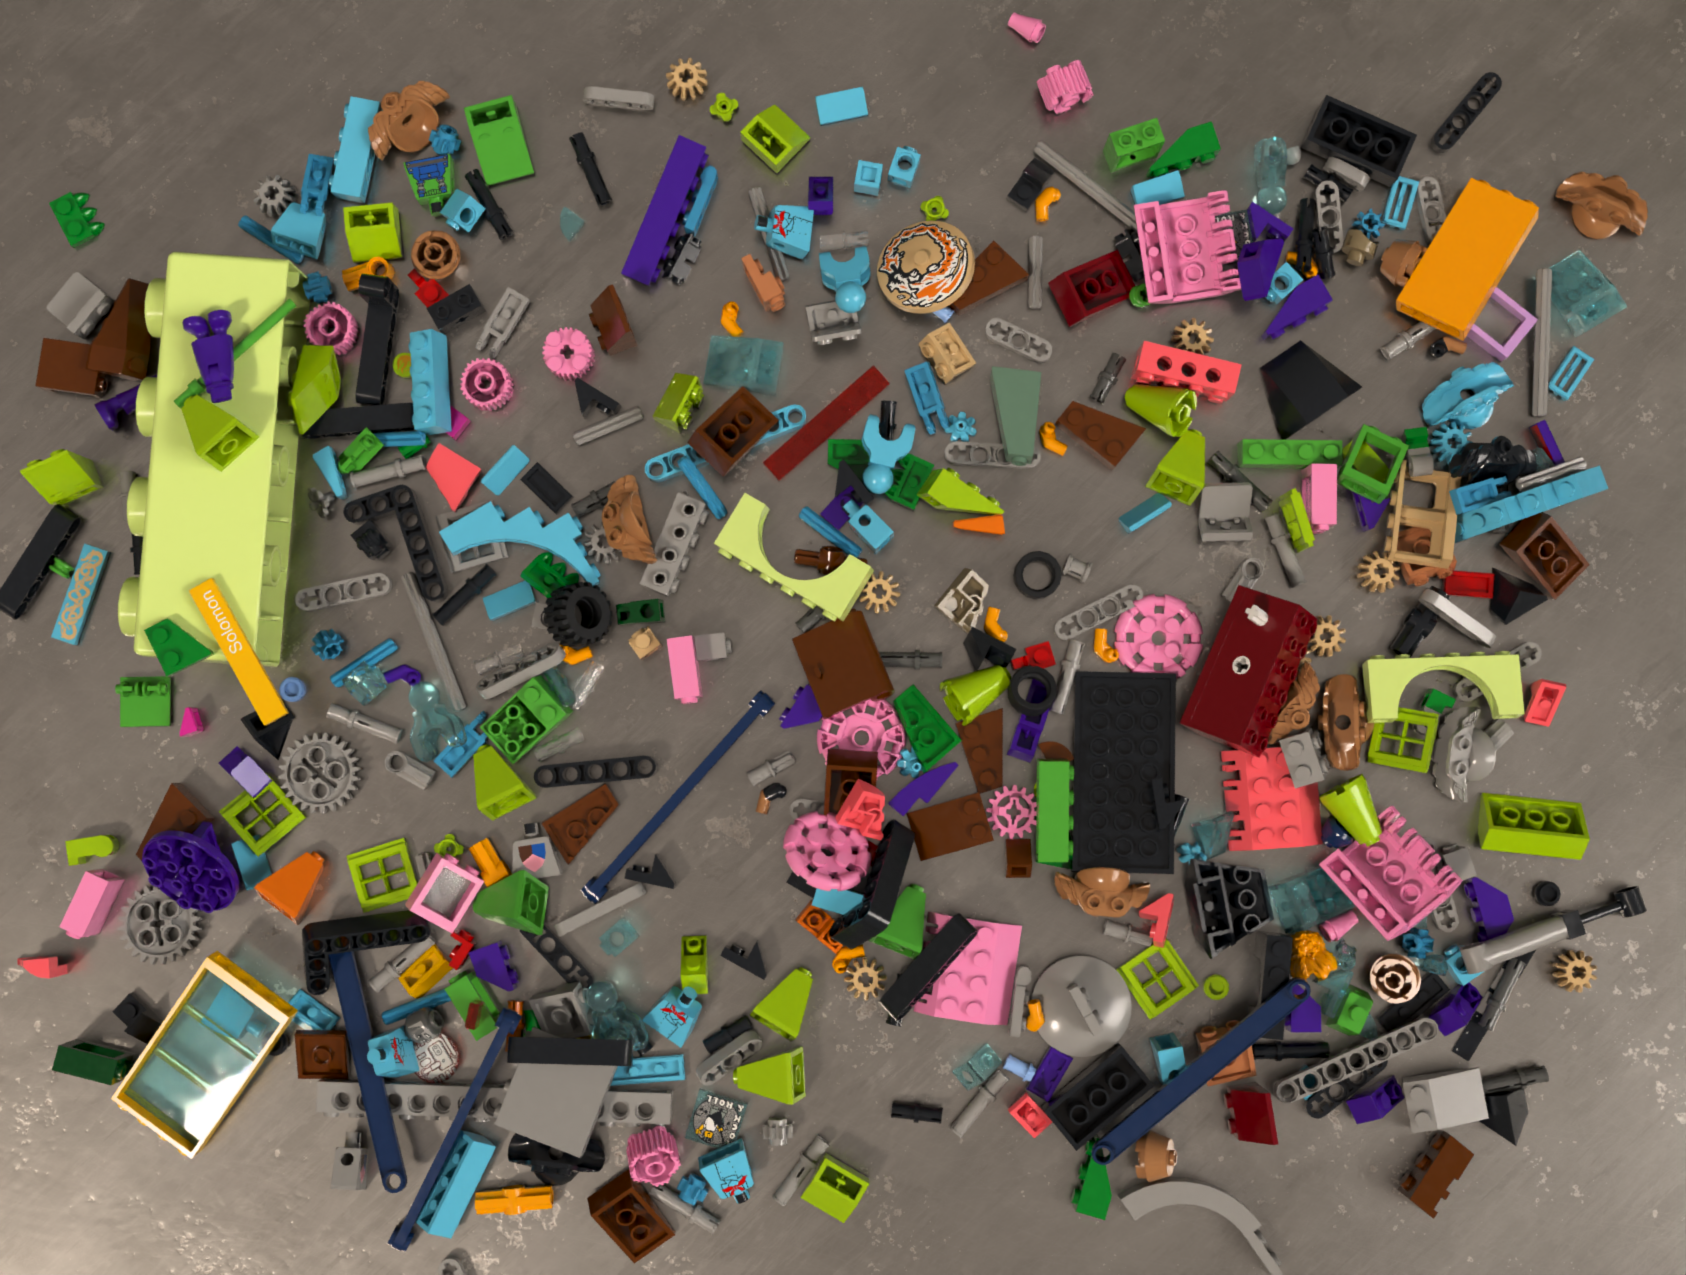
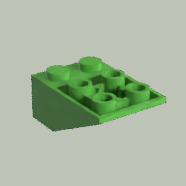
(499, 140)
(525, 719)

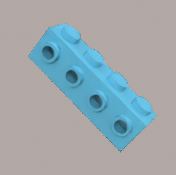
(355, 156)
(430, 382)
(455, 1184)

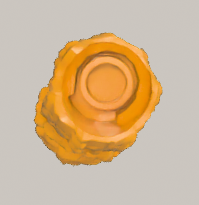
(1310, 956)

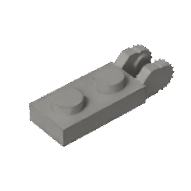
(503, 320)
(1019, 999)

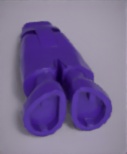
(213, 353)
(109, 408)

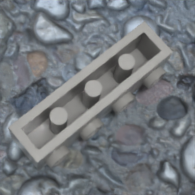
(674, 543)

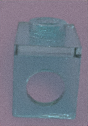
(979, 1066)

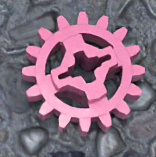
(1001, 810)

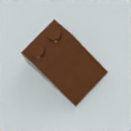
(612, 322)
(732, 431)
(1545, 553)
(843, 771)
(950, 826)
(629, 1217)

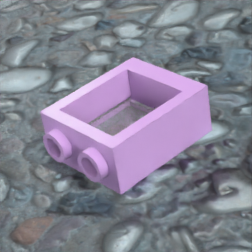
(1498, 323)

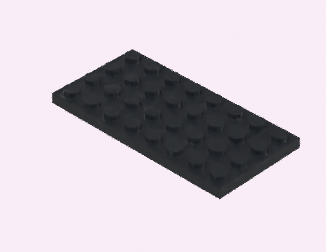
(1119, 745)

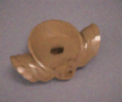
(406, 118)
(1603, 204)
(626, 523)
(1300, 699)
(1344, 746)
(1102, 891)

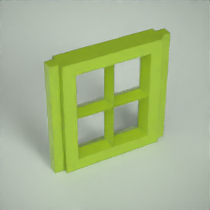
(1296, 520)
(1402, 761)
(276, 832)
(377, 854)
(1139, 990)

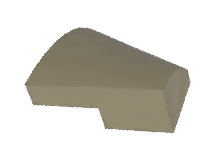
(964, 600)

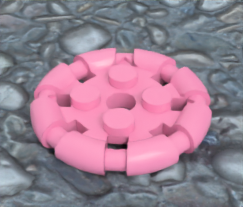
(1163, 623)
(869, 724)
(833, 840)

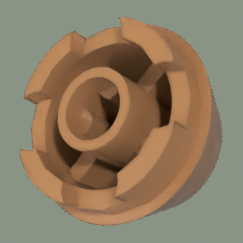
(435, 254)
(1401, 260)
(1395, 978)
(1155, 1156)

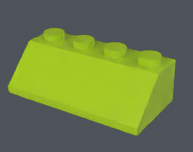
(1532, 826)

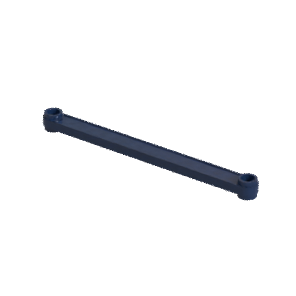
(595, 888)
(507, 1023)
(1200, 1070)
(371, 1086)

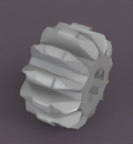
(266, 191)
(595, 544)

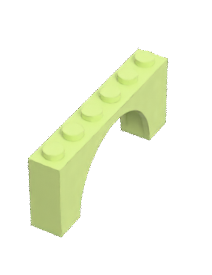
(832, 593)
(1495, 675)

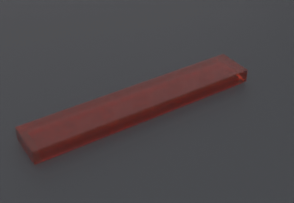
(826, 423)

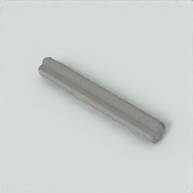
(776, 256)

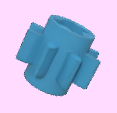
(444, 140)
(1373, 220)
(317, 287)
(327, 644)
(1418, 943)
(692, 1189)

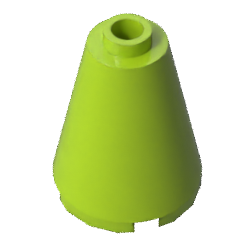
(1163, 406)
(974, 691)
(1354, 809)

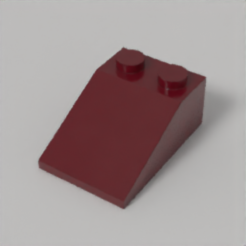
(1092, 287)
(1251, 1113)

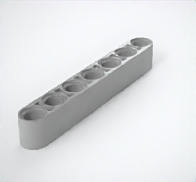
(1368, 1059)

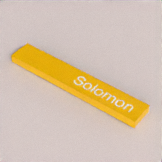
(238, 651)

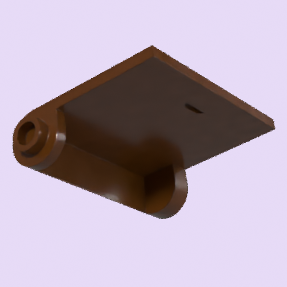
(848, 664)

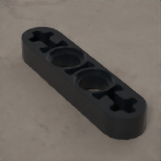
(1466, 112)
(560, 950)
(1348, 1088)

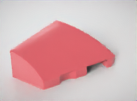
(452, 475)
(863, 810)
(43, 966)

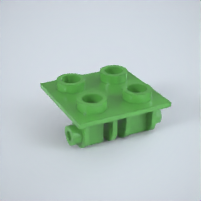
(144, 701)

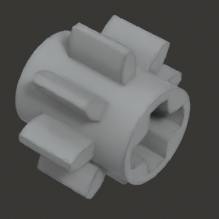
(777, 1131)

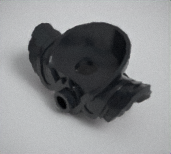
(1492, 460)
(550, 1171)

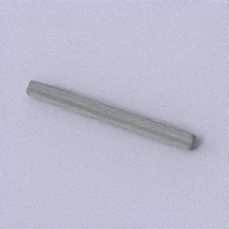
(1086, 183)
(1542, 342)
(433, 642)

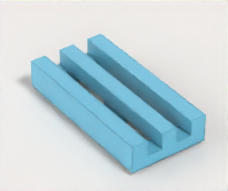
(1393, 222)
(1557, 390)

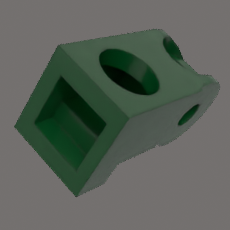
(640, 612)

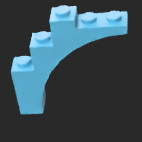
(1530, 503)
(487, 526)

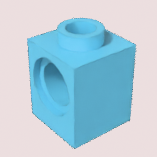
(901, 176)
(868, 177)
(470, 210)
(1289, 277)
(1459, 975)

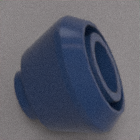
(1335, 834)

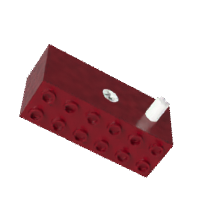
(1249, 670)

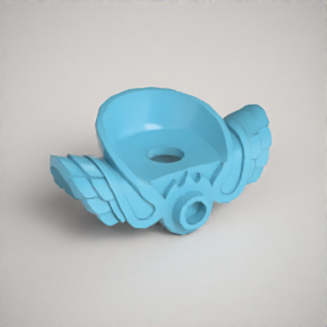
(1446, 403)

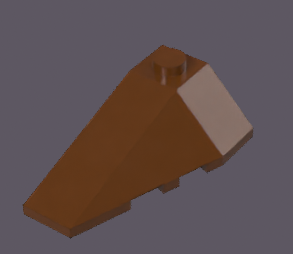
(123, 341)

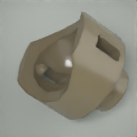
(1359, 247)

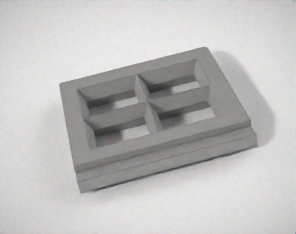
(455, 562)

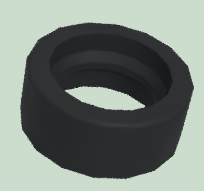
(1037, 556)
(1038, 674)

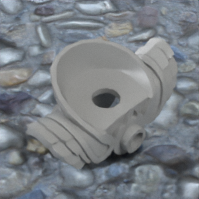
(1461, 753)

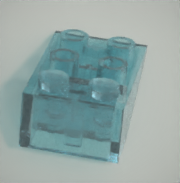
(1583, 293)
(744, 363)
(1308, 900)

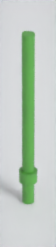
(198, 386)

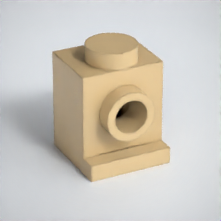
(644, 642)

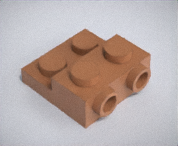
(767, 287)
(1418, 541)
(1239, 1068)

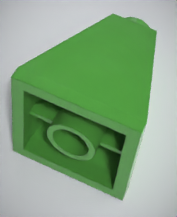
(515, 902)
(906, 925)

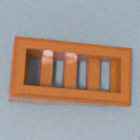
(987, 524)

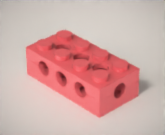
(1197, 366)

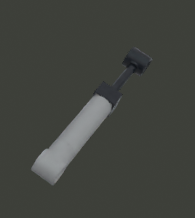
(1560, 926)

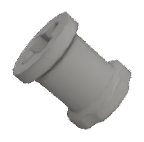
(1076, 568)

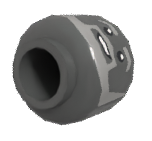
(423, 1025)

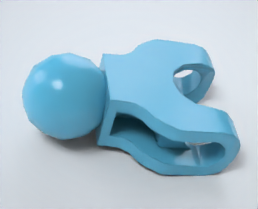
(847, 278)
(883, 454)

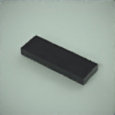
(1398, 1014)

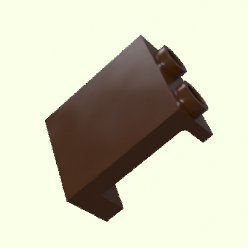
(64, 369)

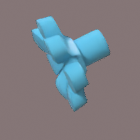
(963, 432)
(909, 763)
(1190, 852)

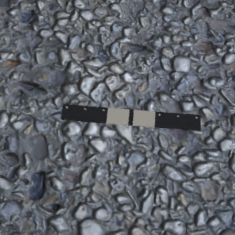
(1473, 1032)

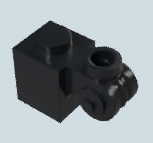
(372, 540)

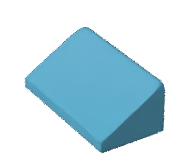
(841, 105)
(1161, 189)
(505, 470)
(1144, 512)
(509, 600)
(252, 868)
(837, 901)
(311, 1013)

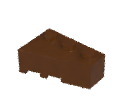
(1099, 433)
(177, 813)
(1435, 1172)

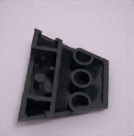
(1303, 387)
(1226, 903)

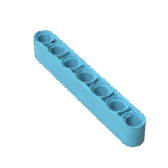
(667, 459)

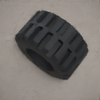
(562, 619)

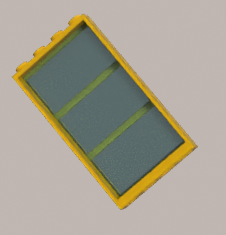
(204, 1054)

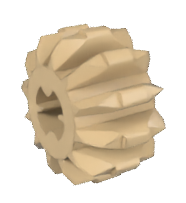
(680, 73)
(1201, 340)
(1375, 580)
(886, 587)
(1331, 642)
(1565, 971)
(859, 983)

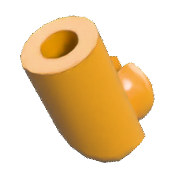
(1042, 202)
(1102, 648)
(844, 957)
(1036, 1017)

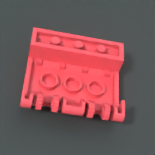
(1269, 804)

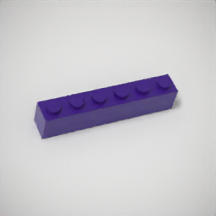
(664, 210)

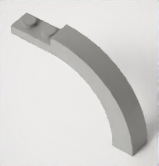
(1181, 1190)

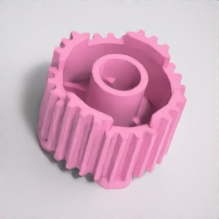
(1064, 86)
(327, 316)
(561, 341)
(473, 382)
(652, 1156)

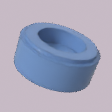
(292, 689)

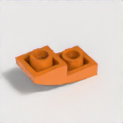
(818, 924)

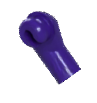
(403, 672)

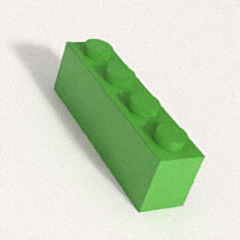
(1288, 453)
(1053, 810)

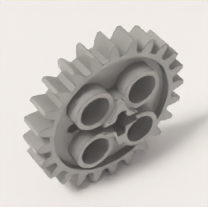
(307, 791)
(136, 927)

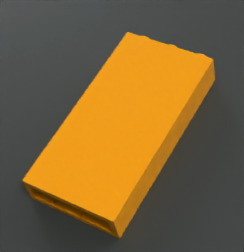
(1467, 258)

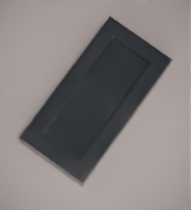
(546, 488)

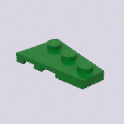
(925, 728)

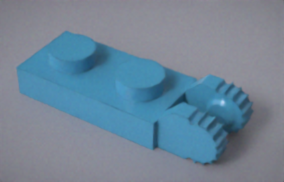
(316, 182)
(701, 200)
(927, 395)
(1478, 495)
(455, 758)

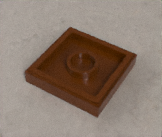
(322, 1054)

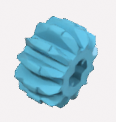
(1445, 433)

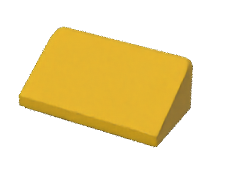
(425, 972)

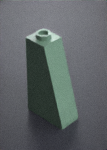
(1016, 409)

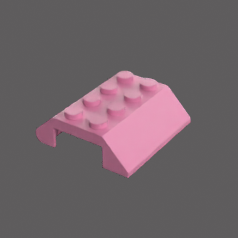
(1186, 249)
(1392, 877)
(979, 979)

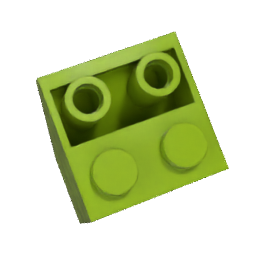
(774, 137)
(373, 231)
(835, 1188)

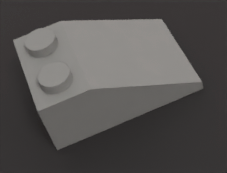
(1444, 1099)

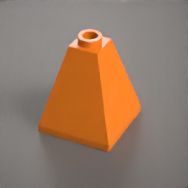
(292, 886)

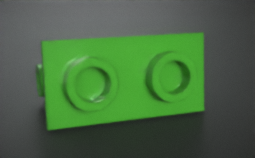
(359, 452)

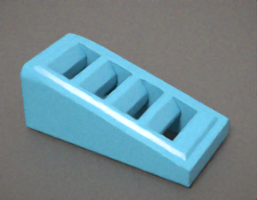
(328, 465)

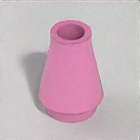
(1030, 28)
(1337, 926)

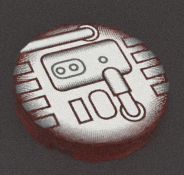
(437, 1058)

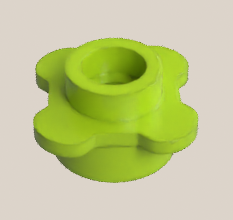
(725, 114)
(936, 202)
(449, 840)

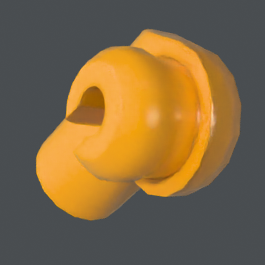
(1291, 259)
(729, 317)
(1049, 439)
(992, 627)
(575, 656)

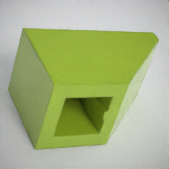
(694, 963)

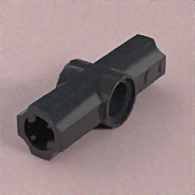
(1416, 627)

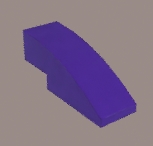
(1029, 727)
(922, 787)

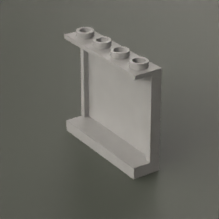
(554, 1101)

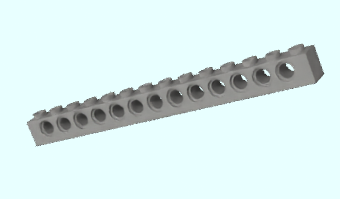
(330, 1089)

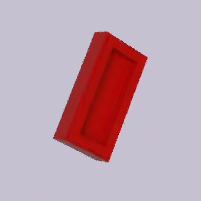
(1469, 584)

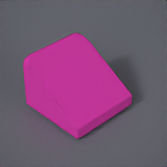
(458, 423)
(191, 723)

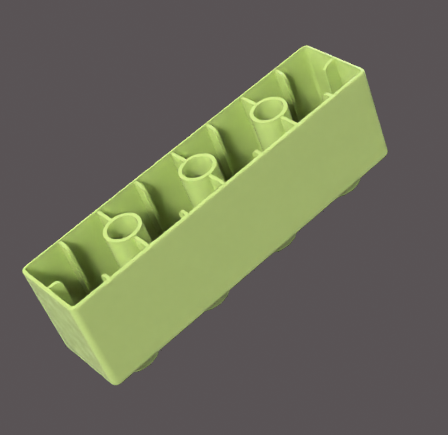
(188, 511)

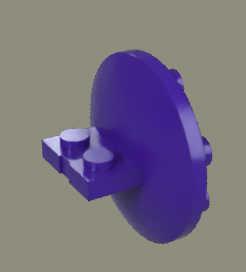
(191, 869)

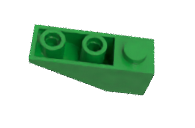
(1194, 145)
(1094, 1188)

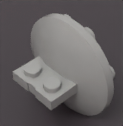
(1082, 1005)

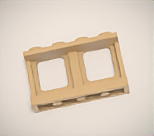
(1439, 520)

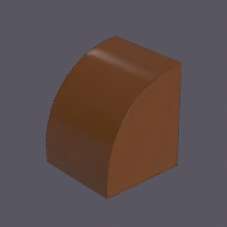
(1054, 750)
(1018, 858)

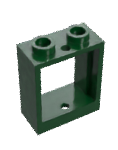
(93, 1062)

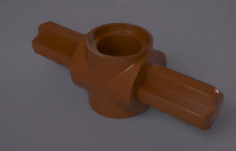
(826, 560)

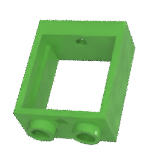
(1140, 140)
(1361, 483)
(465, 989)

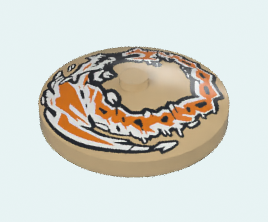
(926, 267)

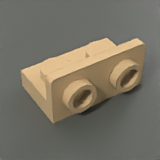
(946, 353)

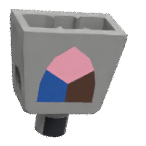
(535, 854)
(348, 1175)

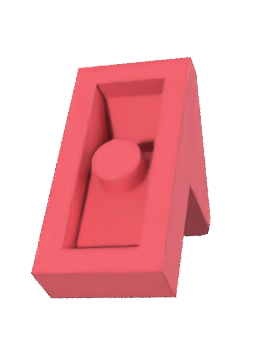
(1544, 701)
(1160, 912)
(1029, 1115)

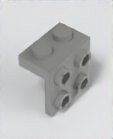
(80, 305)
(830, 322)
(1225, 512)
(1305, 757)

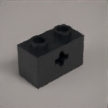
(456, 309)

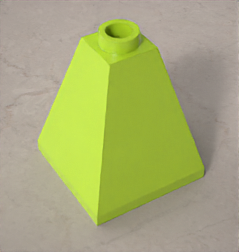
(215, 433)
(1182, 469)
(497, 784)
(785, 1005)
(774, 1076)

